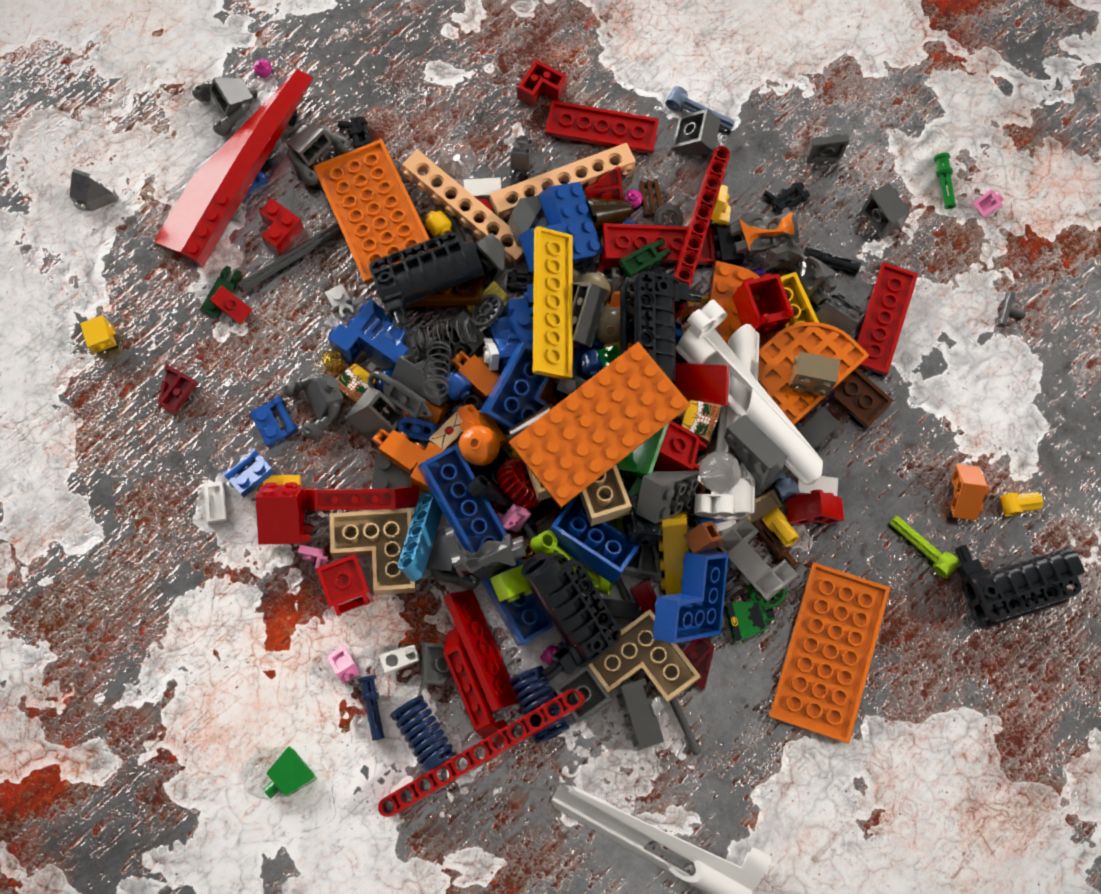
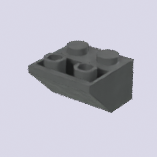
(840, 313)
(374, 412)

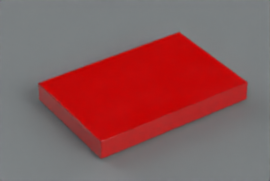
(703, 382)

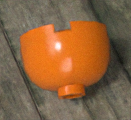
(479, 445)

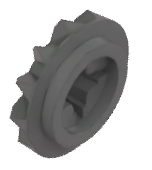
(667, 209)

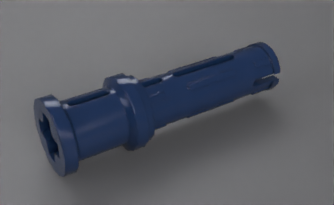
(368, 696)

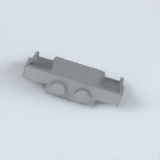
(753, 567)

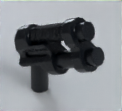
(357, 127)
(784, 200)
(519, 276)

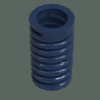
(529, 701)
(416, 740)

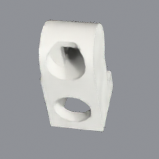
(398, 659)

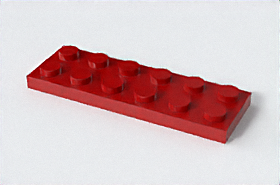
(601, 126)
(624, 239)
(885, 316)
(481, 649)

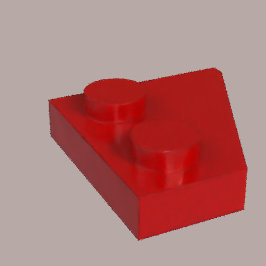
(607, 186)

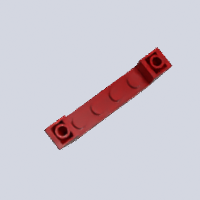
(360, 498)
(470, 688)

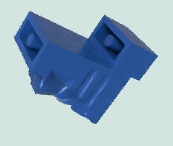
(369, 333)
(504, 334)

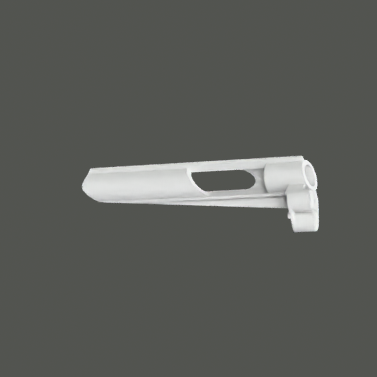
(705, 346)
(741, 499)
(712, 873)

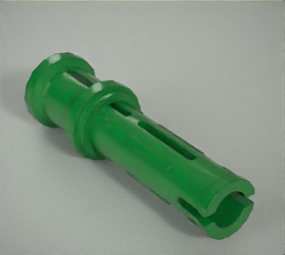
(944, 173)

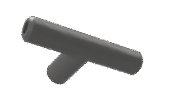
(1009, 310)

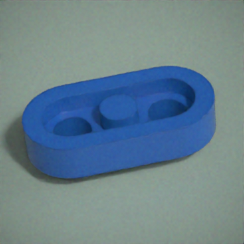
(418, 428)

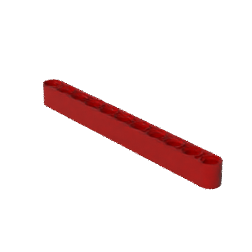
(703, 207)
(470, 754)

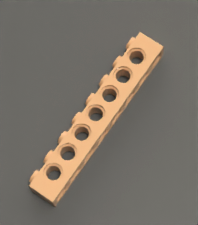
(620, 154)
(491, 222)

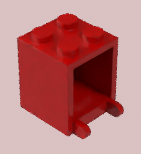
(770, 312)
(679, 450)
(282, 514)
(344, 585)

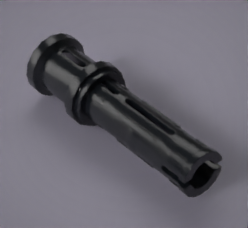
(833, 260)

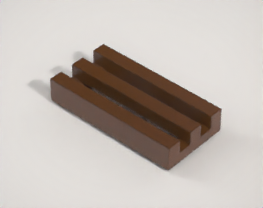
(649, 184)

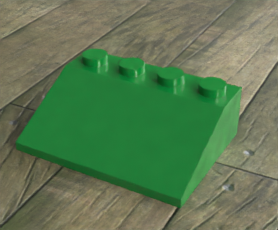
(643, 459)

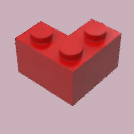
(541, 80)
(283, 226)
(815, 507)

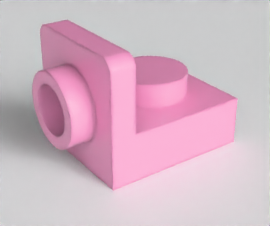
(988, 203)
(514, 518)
(311, 553)
(343, 665)

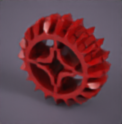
(517, 483)

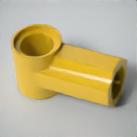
(1016, 504)
(778, 523)

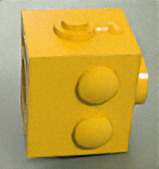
(98, 334)

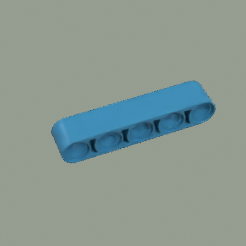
(420, 537)

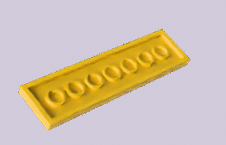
(553, 304)

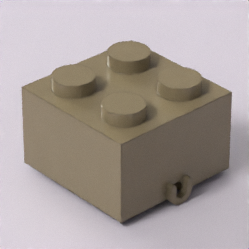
(814, 373)

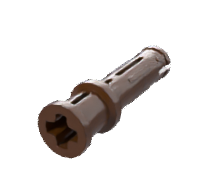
(778, 555)

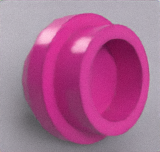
(262, 68)
(633, 197)
(546, 657)

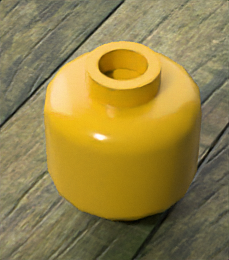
(437, 223)

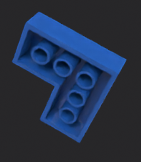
(567, 213)
(516, 390)
(596, 546)
(700, 605)

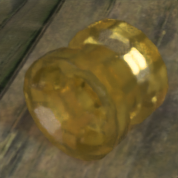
(334, 365)

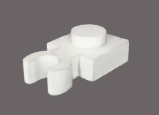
(339, 299)
(491, 354)

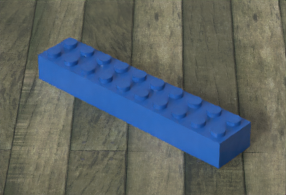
(475, 524)

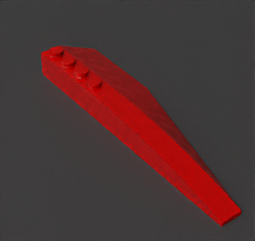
(227, 176)

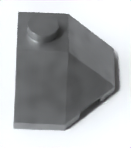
(90, 193)

